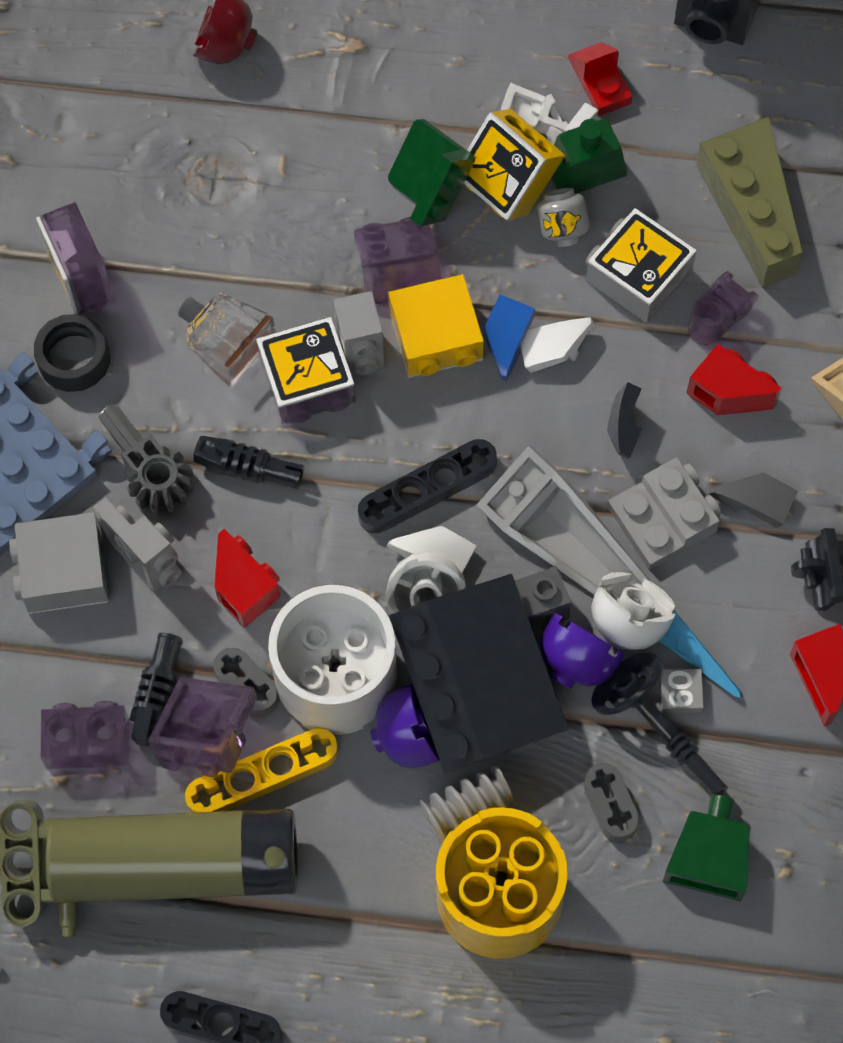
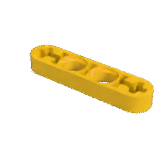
(265, 779)

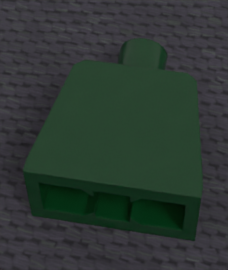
(590, 157)
(712, 852)

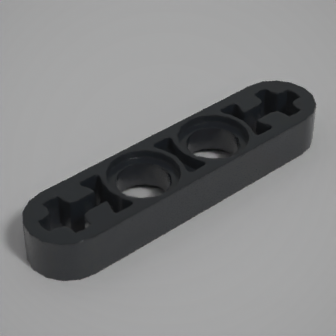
(424, 481)

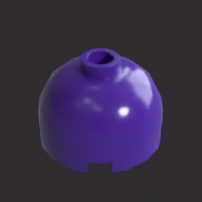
(577, 654)
(403, 730)

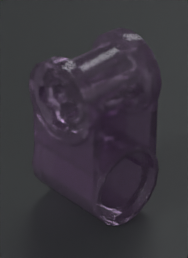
(724, 305)

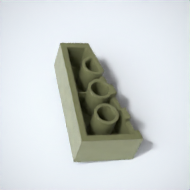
(753, 198)

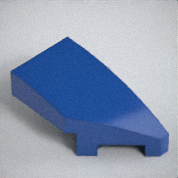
(506, 331)

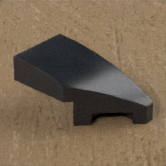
(621, 432)

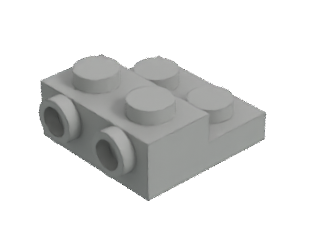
(665, 513)
(140, 544)

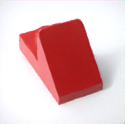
(601, 78)

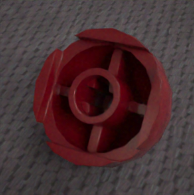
(225, 32)

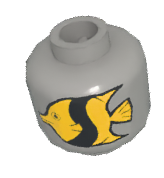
(563, 216)

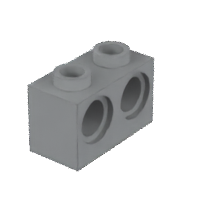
(359, 332)

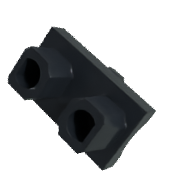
(821, 569)

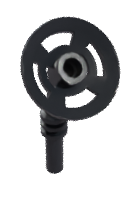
(636, 695)

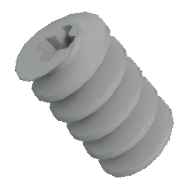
(458, 807)

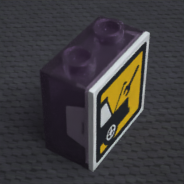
(75, 259)
(306, 371)

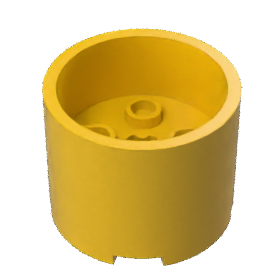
(491, 917)

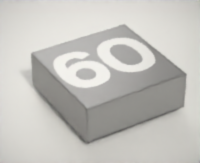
(681, 691)

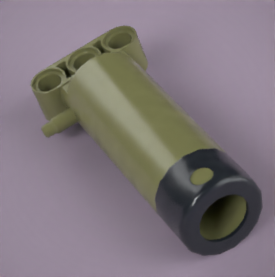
(144, 858)

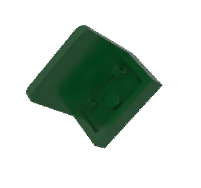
(430, 172)

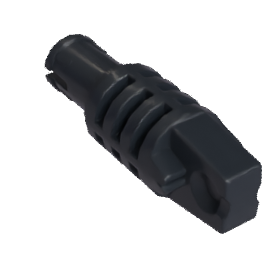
(246, 462)
(155, 687)

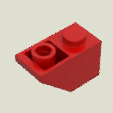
(732, 386)
(241, 582)

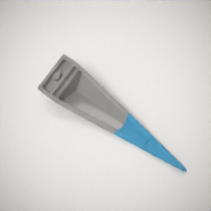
(556, 523)

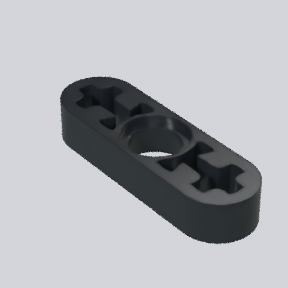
(194, 1002)

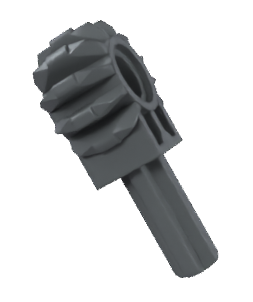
(147, 461)

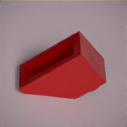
(821, 669)

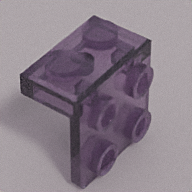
(396, 256)

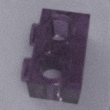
(83, 747)

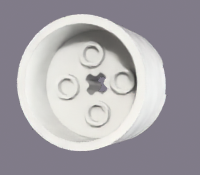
(327, 628)

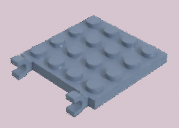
(36, 461)

